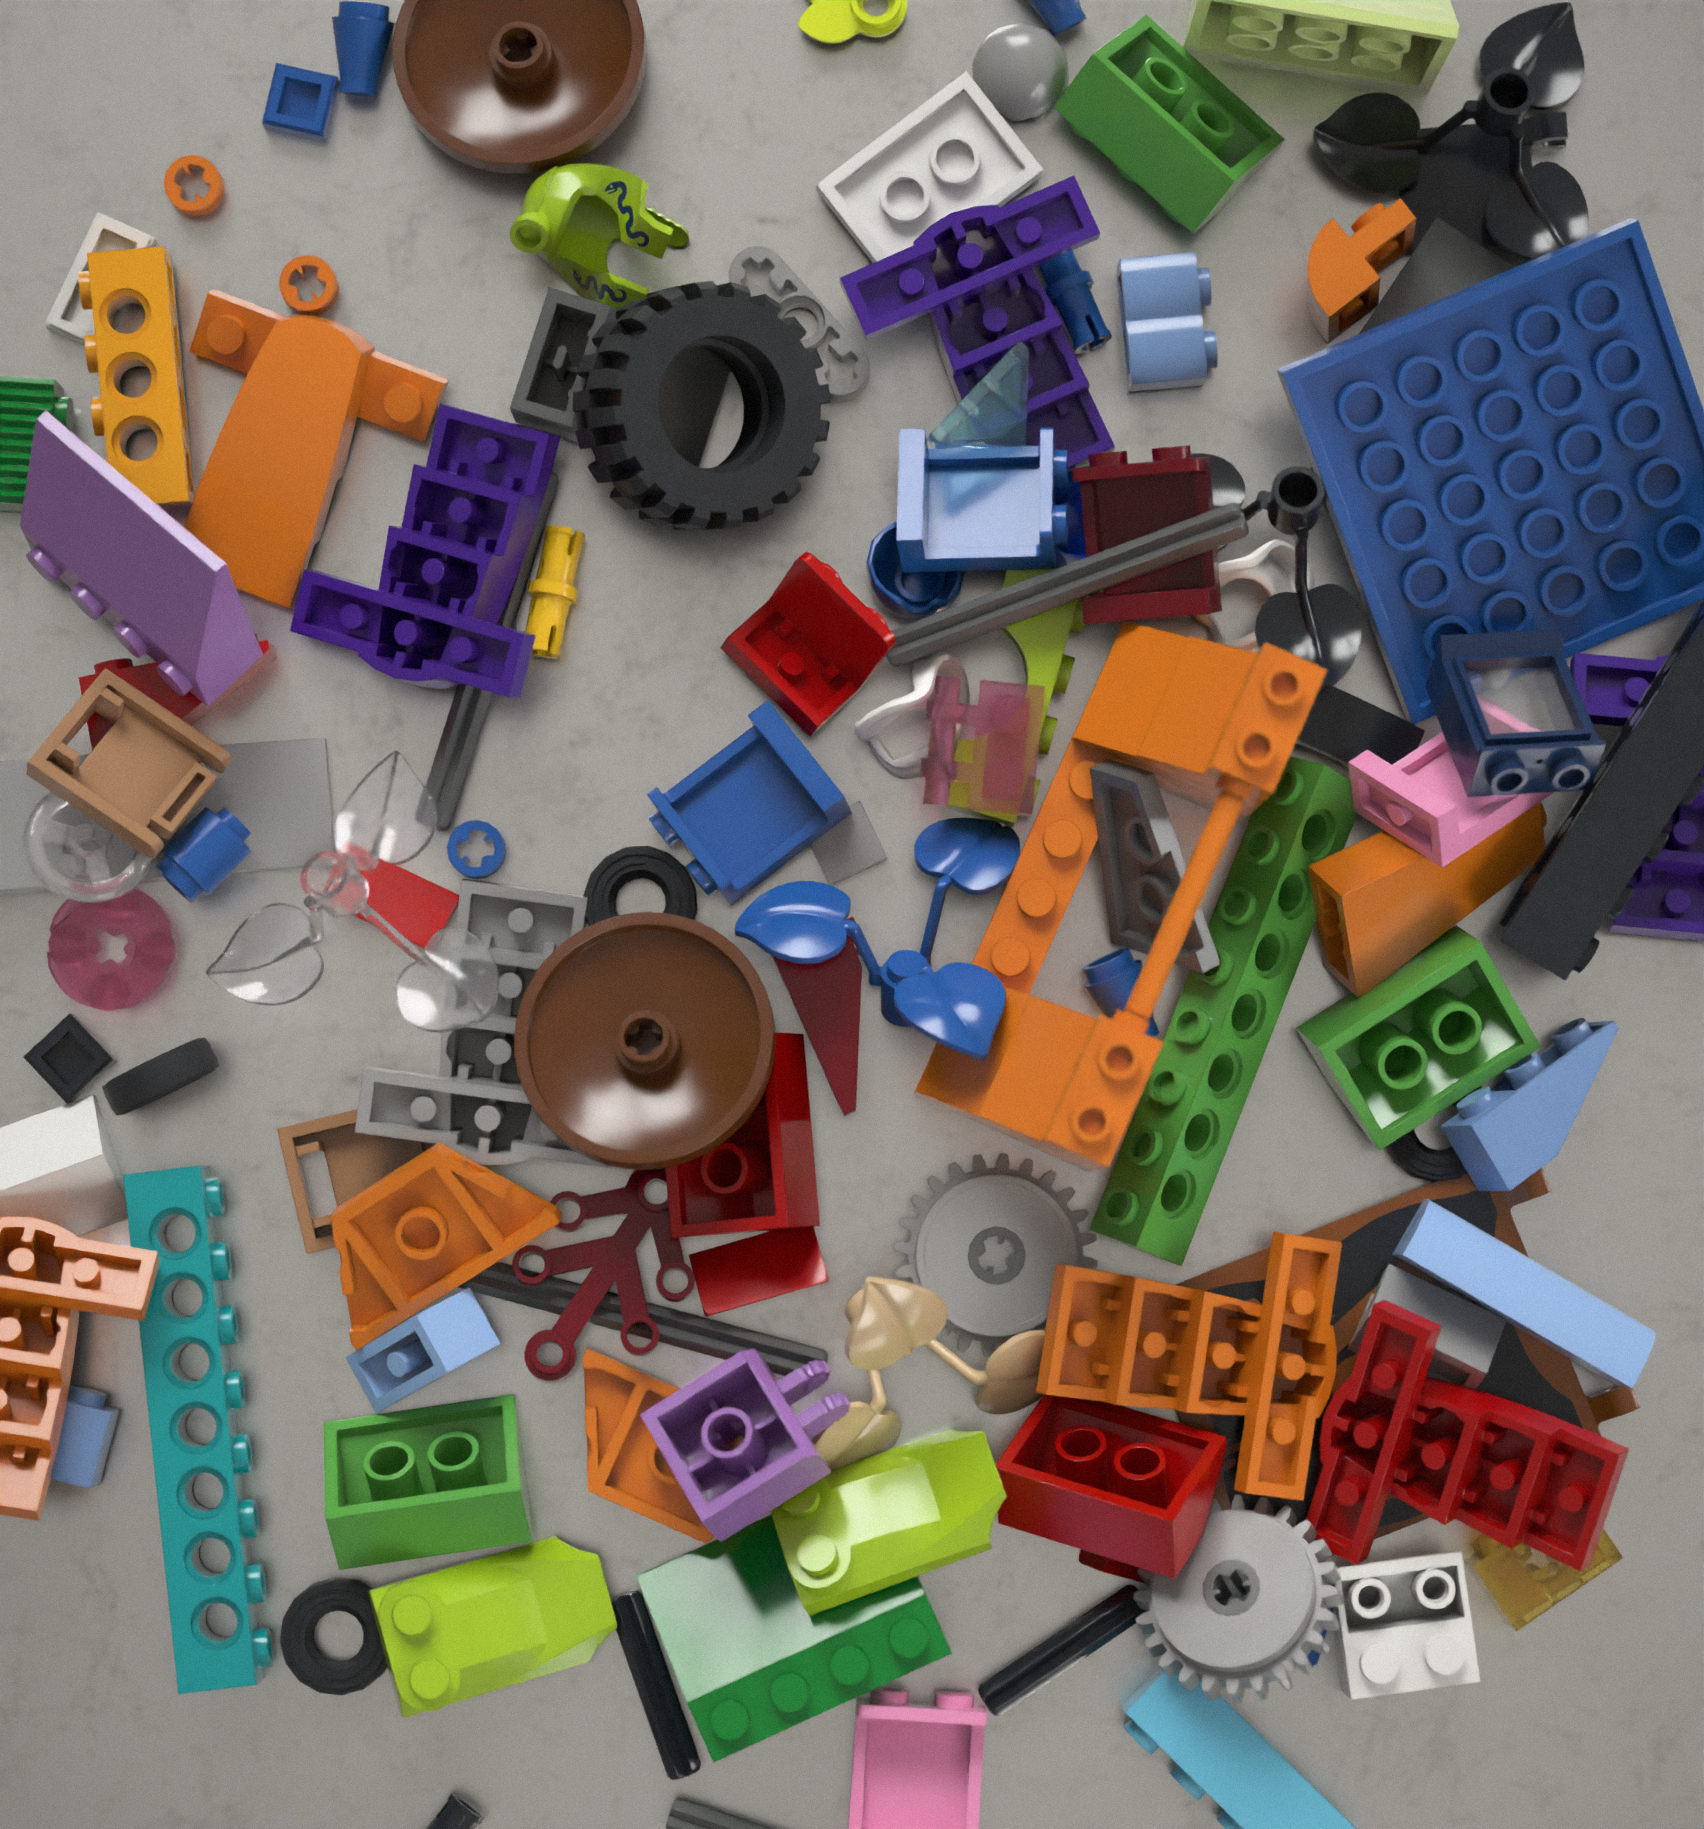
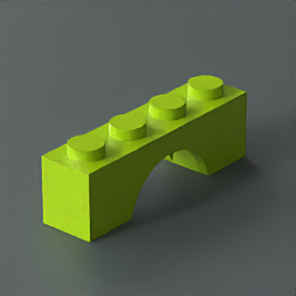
(1041, 648)

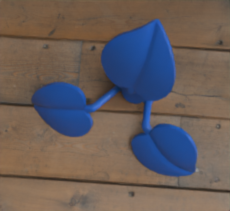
(959, 1001)

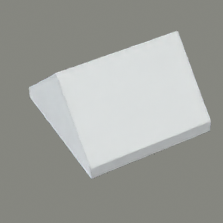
(62, 1169)

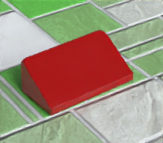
(409, 902)
(757, 1268)

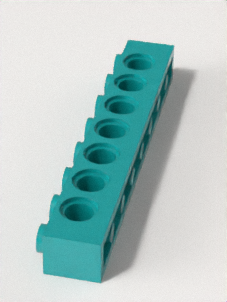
(200, 1656)

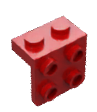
(811, 643)

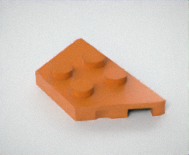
(427, 1235)
(621, 1452)

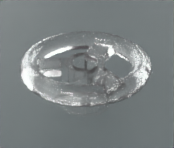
(79, 864)

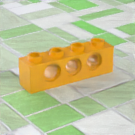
(148, 280)

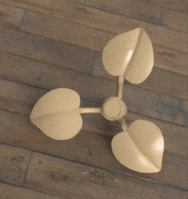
(887, 1324)

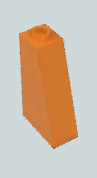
(1389, 902)

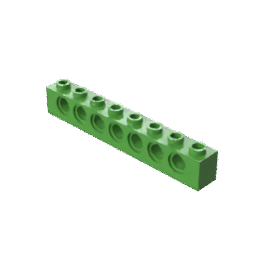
(1225, 1016)

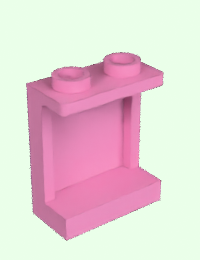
(1426, 802)
(916, 1761)

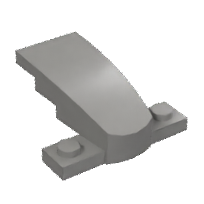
(479, 1095)

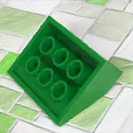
(755, 1655)

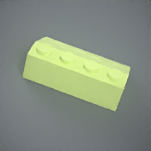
(1355, 39)

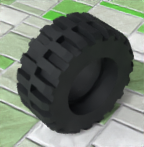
(776, 389)

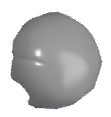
(1021, 70)

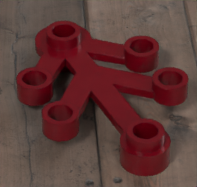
(612, 1261)

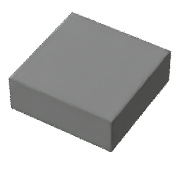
(848, 847)

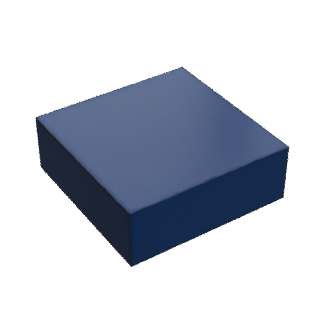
(300, 102)

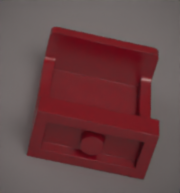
(1136, 500)

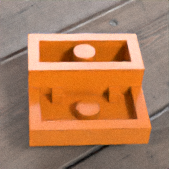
(1345, 269)

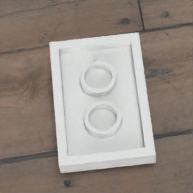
(928, 165)

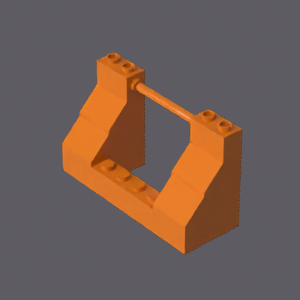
(1213, 733)

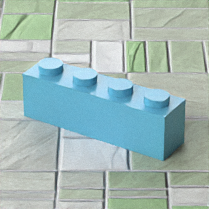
(1225, 1758)

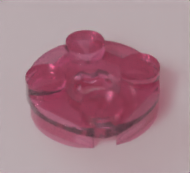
(111, 985)

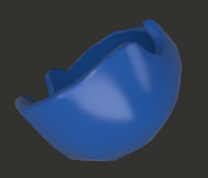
(909, 592)

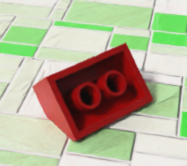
(763, 1171)
(1111, 1481)

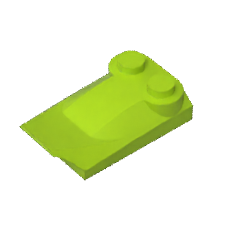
(890, 1518)
(491, 1623)

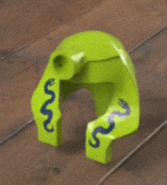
(576, 215)

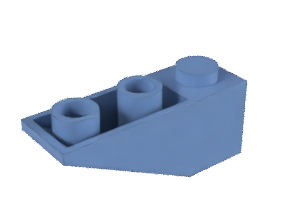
(1526, 1117)

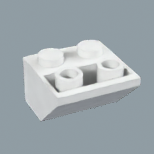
(1404, 1626)

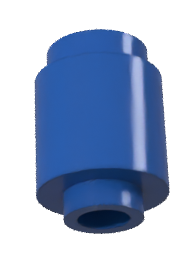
(204, 853)

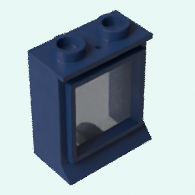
(1513, 713)

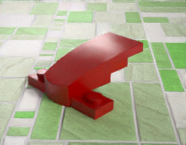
(1453, 1455)

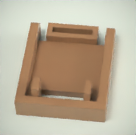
(138, 773)
(352, 1161)

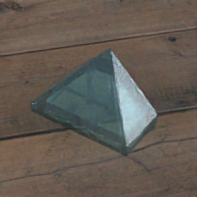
(992, 411)

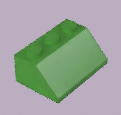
(1167, 123)
(1420, 1037)
(425, 1482)

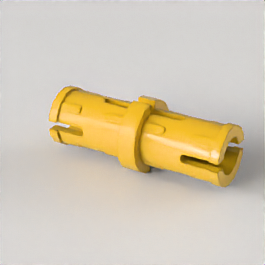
(553, 589)

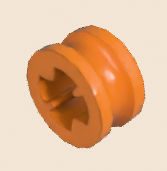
(177, 194)
(326, 277)

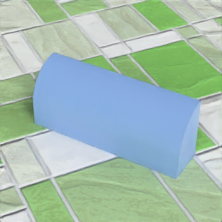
(1526, 1294)

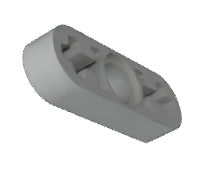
(841, 348)

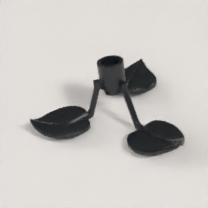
(1524, 65)
(1310, 624)

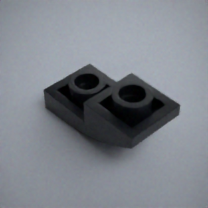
(1348, 726)

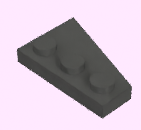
(1142, 863)

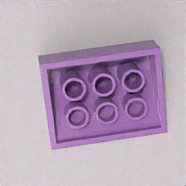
(133, 566)

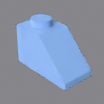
(423, 1350)

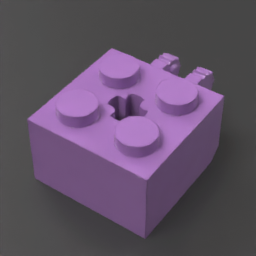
(777, 1449)

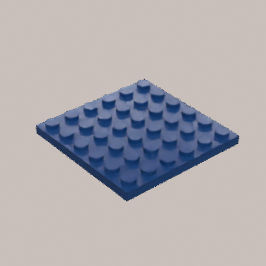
(1514, 458)

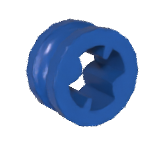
(463, 835)

